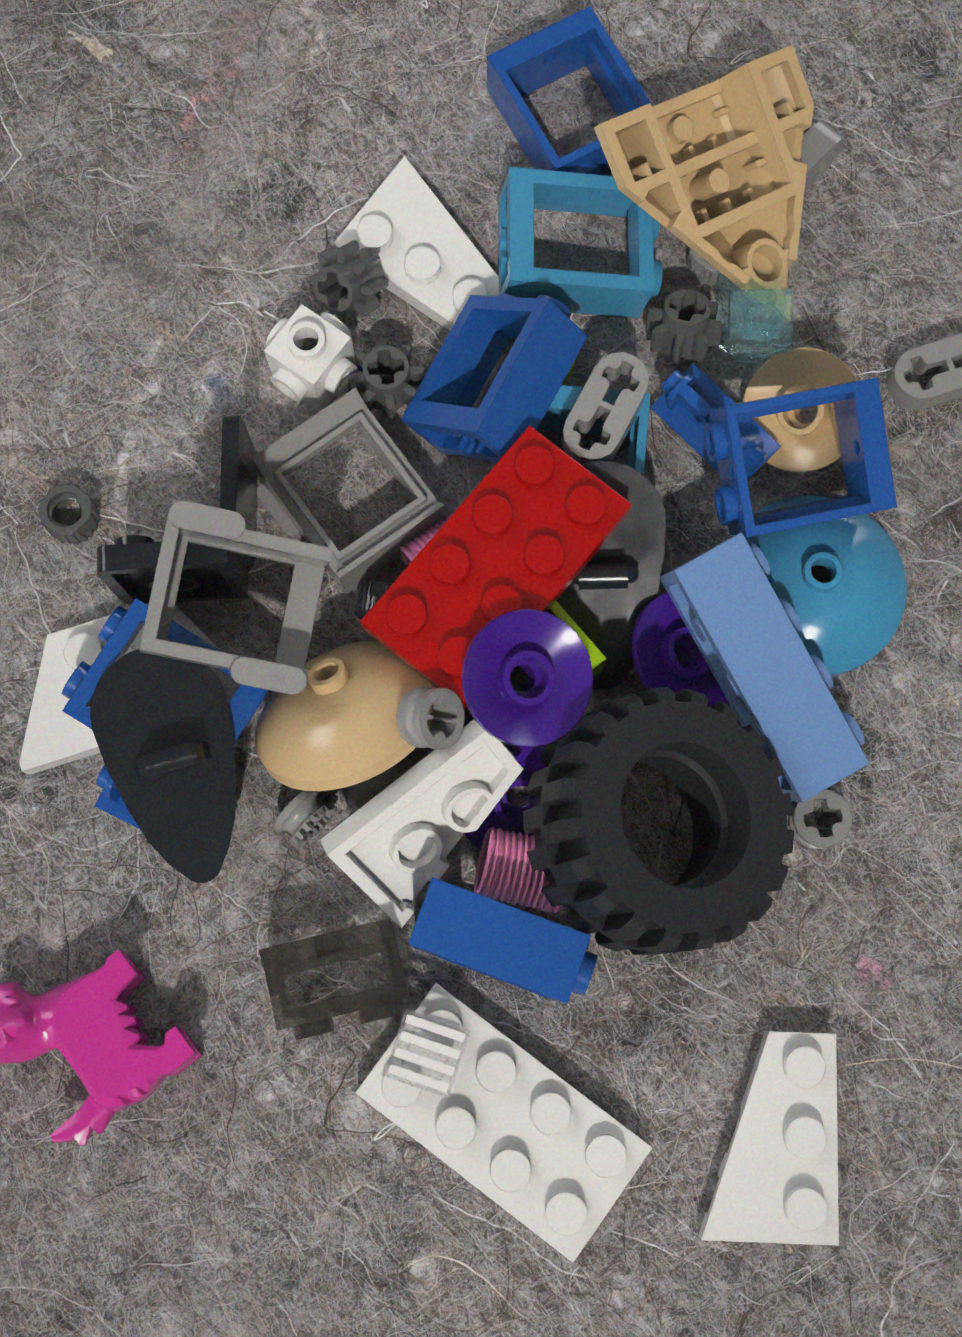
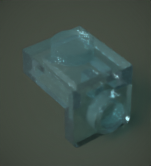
(758, 324)

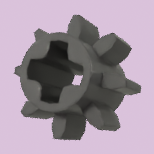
(348, 281)
(684, 326)
(389, 361)

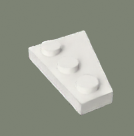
(420, 247)
(418, 819)
(784, 1152)

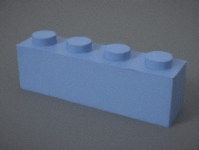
(765, 667)

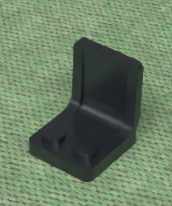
(207, 571)

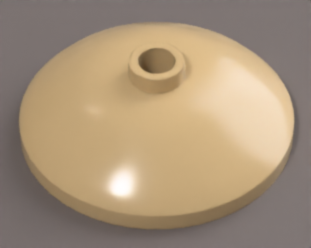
(341, 722)

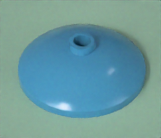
(867, 593)

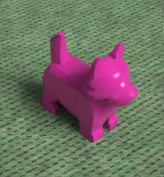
(97, 1038)

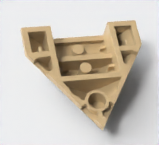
(723, 167)

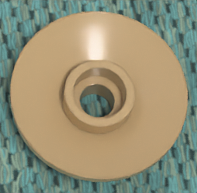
(803, 445)

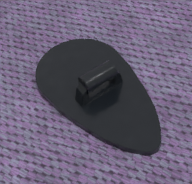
(622, 573)
(170, 756)

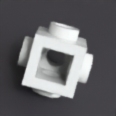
(310, 357)

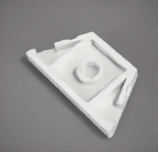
(53, 735)

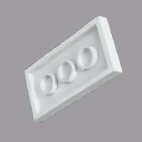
(515, 1131)

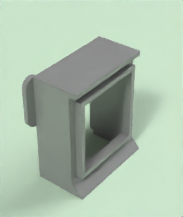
(227, 531)
(381, 544)

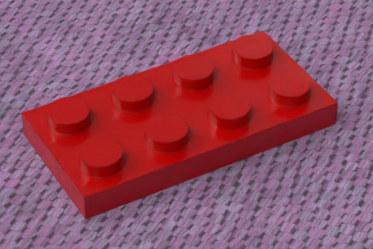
(500, 552)

